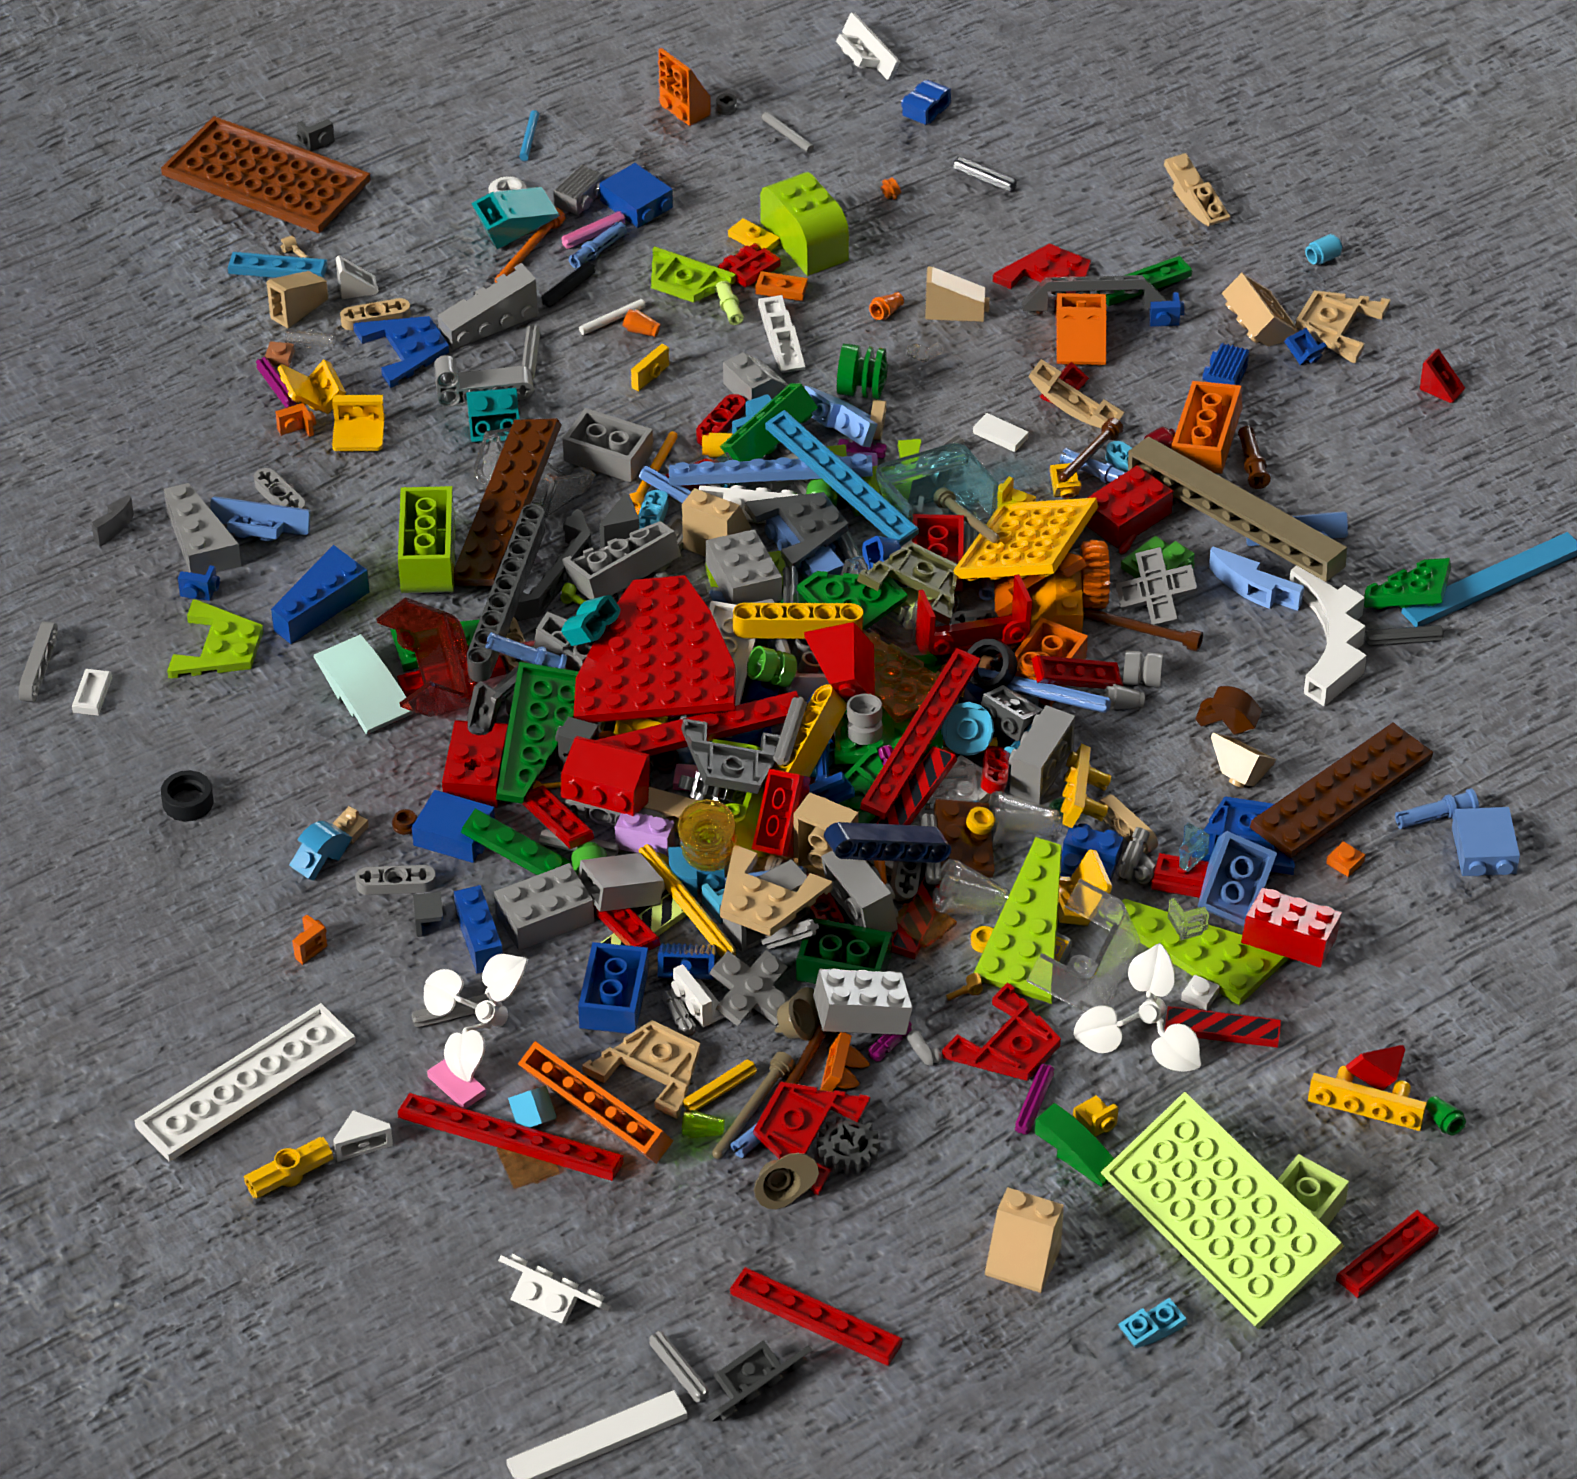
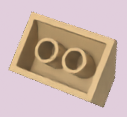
(1258, 311)

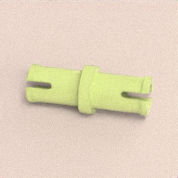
(729, 302)

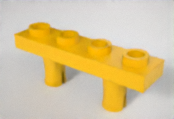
(1075, 794)
(1367, 1101)

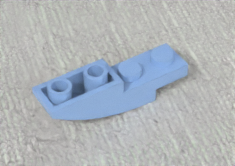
(843, 417)
(1247, 580)

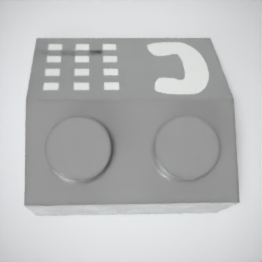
(751, 377)

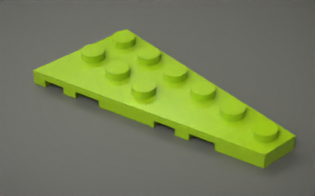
(1026, 923)
(1212, 956)

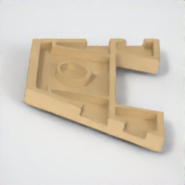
(1329, 316)
(761, 903)
(657, 1054)

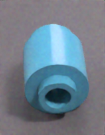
(1323, 249)

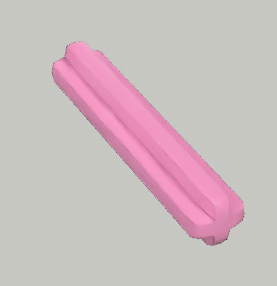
(591, 230)

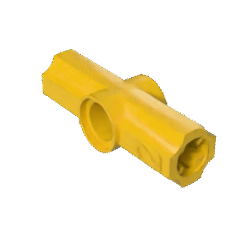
(288, 1167)

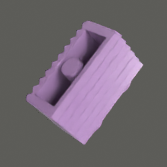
(640, 829)

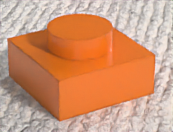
(1345, 859)

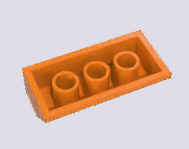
(1208, 424)

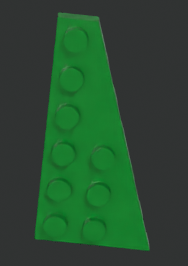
(539, 706)

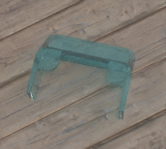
(927, 471)

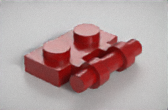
(749, 263)

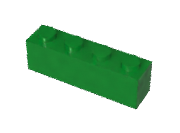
(753, 438)

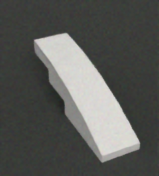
(781, 334)

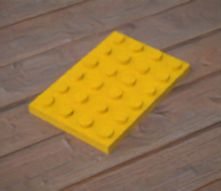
(1031, 539)

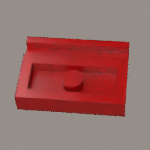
(1173, 879)

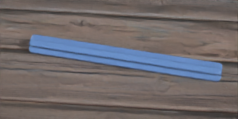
(1053, 692)

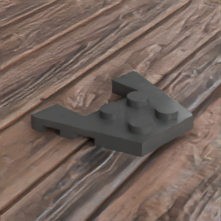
(808, 516)
(729, 765)

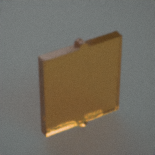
(923, 922)
(525, 1169)

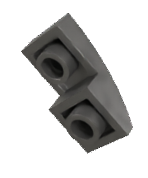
(111, 524)

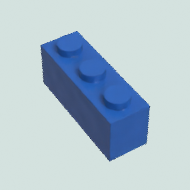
(477, 926)

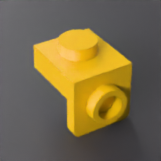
(1064, 489)

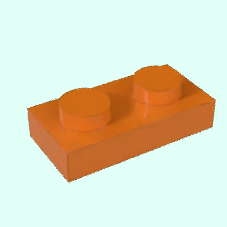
(778, 284)

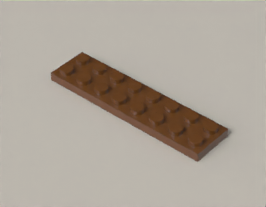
(507, 493)
(1341, 790)

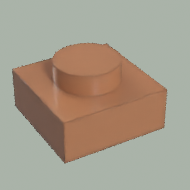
(280, 353)

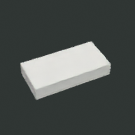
(1000, 432)
(92, 692)

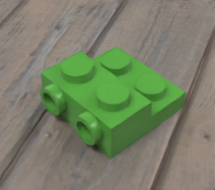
(1174, 556)

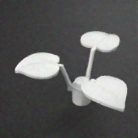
(1154, 973)
(466, 1050)

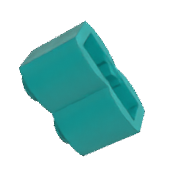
(591, 620)

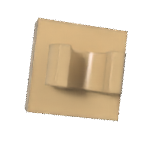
(352, 823)

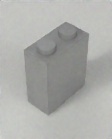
(621, 882)

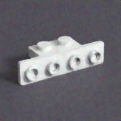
(866, 48)
(739, 495)
(547, 1295)

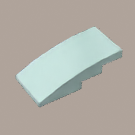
(363, 683)

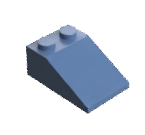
(1235, 877)

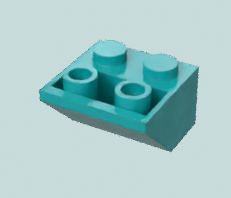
(491, 411)

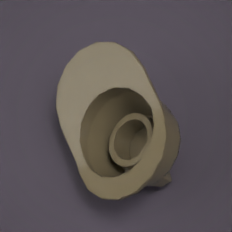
(798, 1016)
(785, 1180)

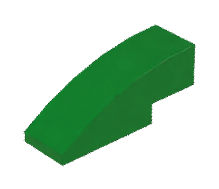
(1073, 1143)

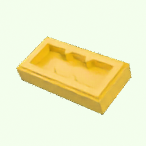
(749, 233)
(650, 367)

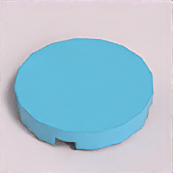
(968, 729)

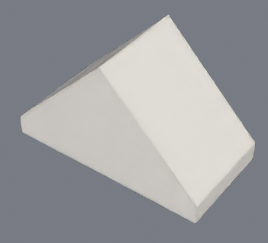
(354, 280)
(361, 1136)

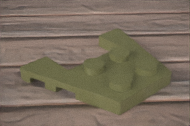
(921, 571)

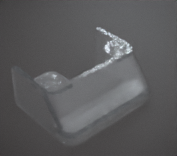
(1084, 980)

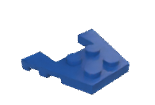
(413, 339)
(1236, 816)

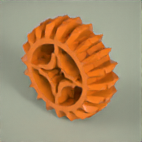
(1095, 575)

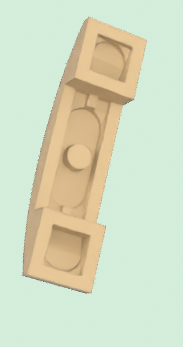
(1069, 399)

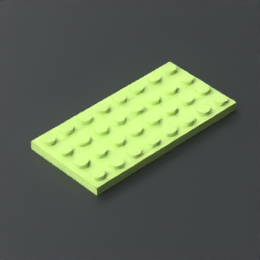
(1222, 1210)

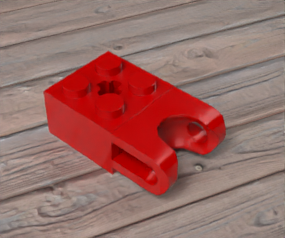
(474, 763)

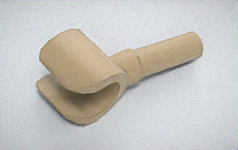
(290, 244)

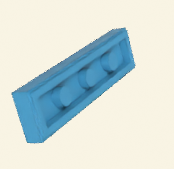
(274, 265)

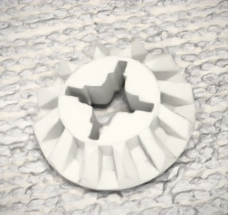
(506, 182)

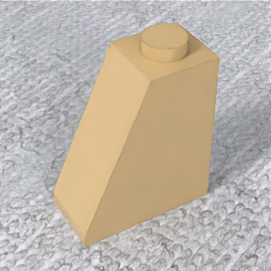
(295, 296)
(954, 298)

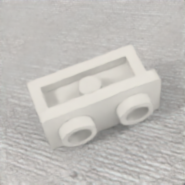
(695, 996)

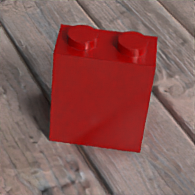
(844, 658)

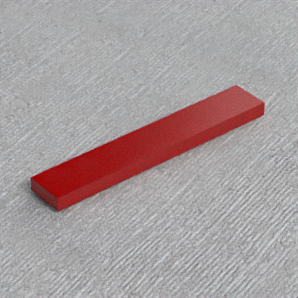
(816, 1316)

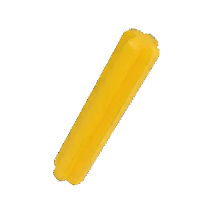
(720, 1086)

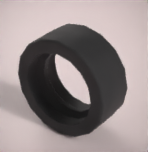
(1007, 671)
(184, 781)

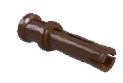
(1255, 464)

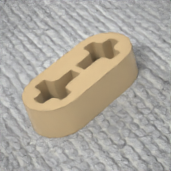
(878, 416)

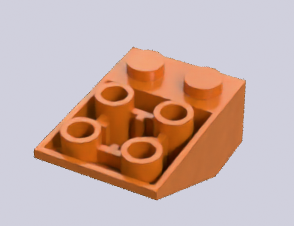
(681, 90)
(1081, 329)

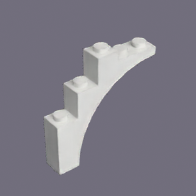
(1339, 615)

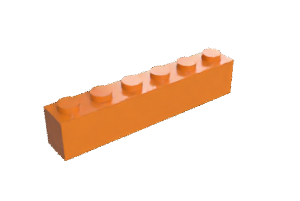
(595, 1102)

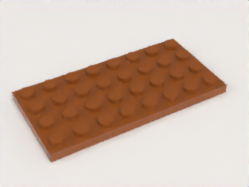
(266, 174)

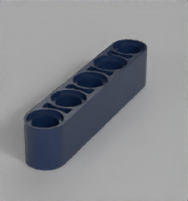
(887, 842)

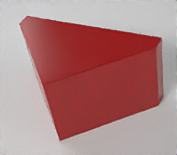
(1439, 378)
(1378, 1067)

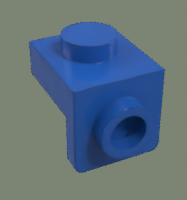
(1166, 312)
(1304, 347)
(199, 585)

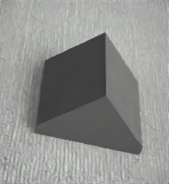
(619, 521)

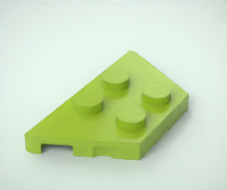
(685, 276)

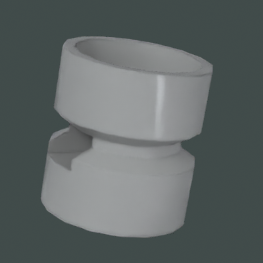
(1142, 668)
(864, 719)

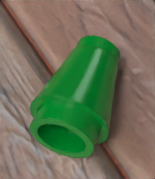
(1447, 1117)

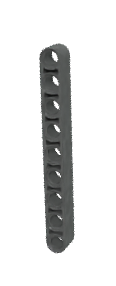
(506, 590)

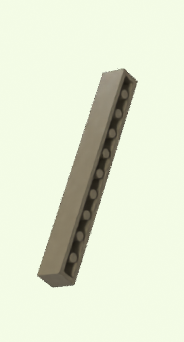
(1240, 510)

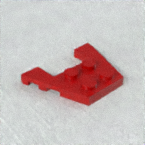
(1043, 263)
(1016, 1047)
(796, 1117)

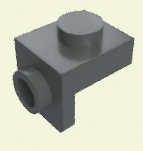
(315, 135)

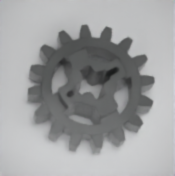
(701, 792)
(848, 1144)

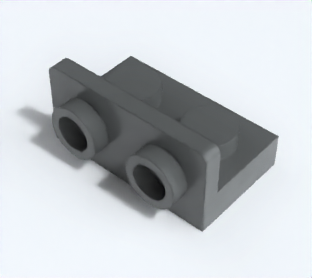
(1009, 711)

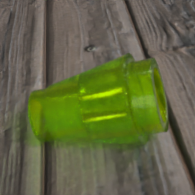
(699, 1124)

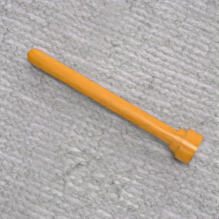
(638, 496)

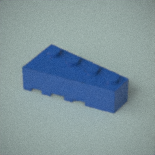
(319, 595)

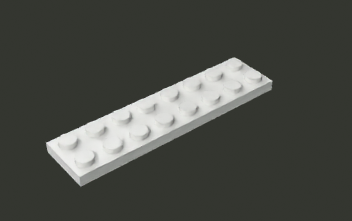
(244, 1082)

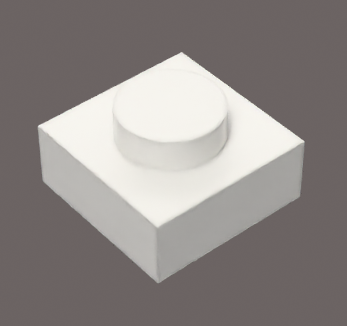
(1200, 993)

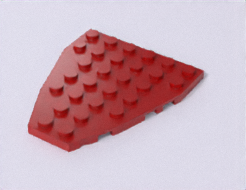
(657, 658)

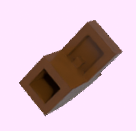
(1232, 706)

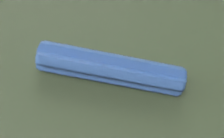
(661, 482)

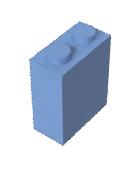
(1485, 841)

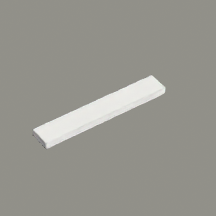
(598, 1438)

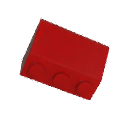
(606, 776)
(776, 817)

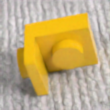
(1009, 494)
(1096, 1115)

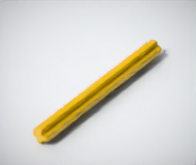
(688, 902)

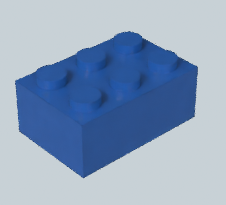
(613, 988)

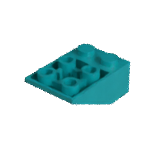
(513, 213)

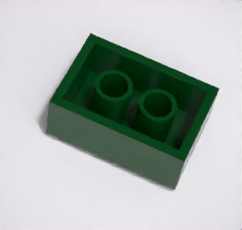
(842, 948)

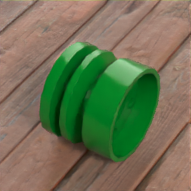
(861, 371)

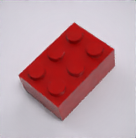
(1130, 506)
(941, 536)
(1291, 927)

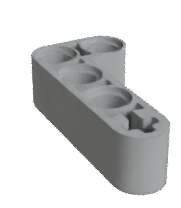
(453, 386)

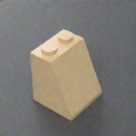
(709, 518)
(1025, 1240)

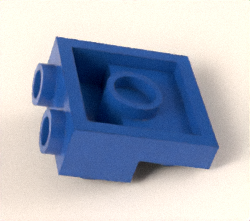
(1081, 840)

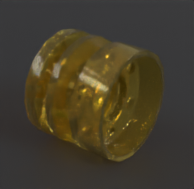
(704, 822)

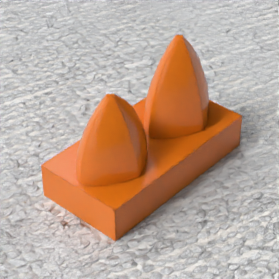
(839, 1056)

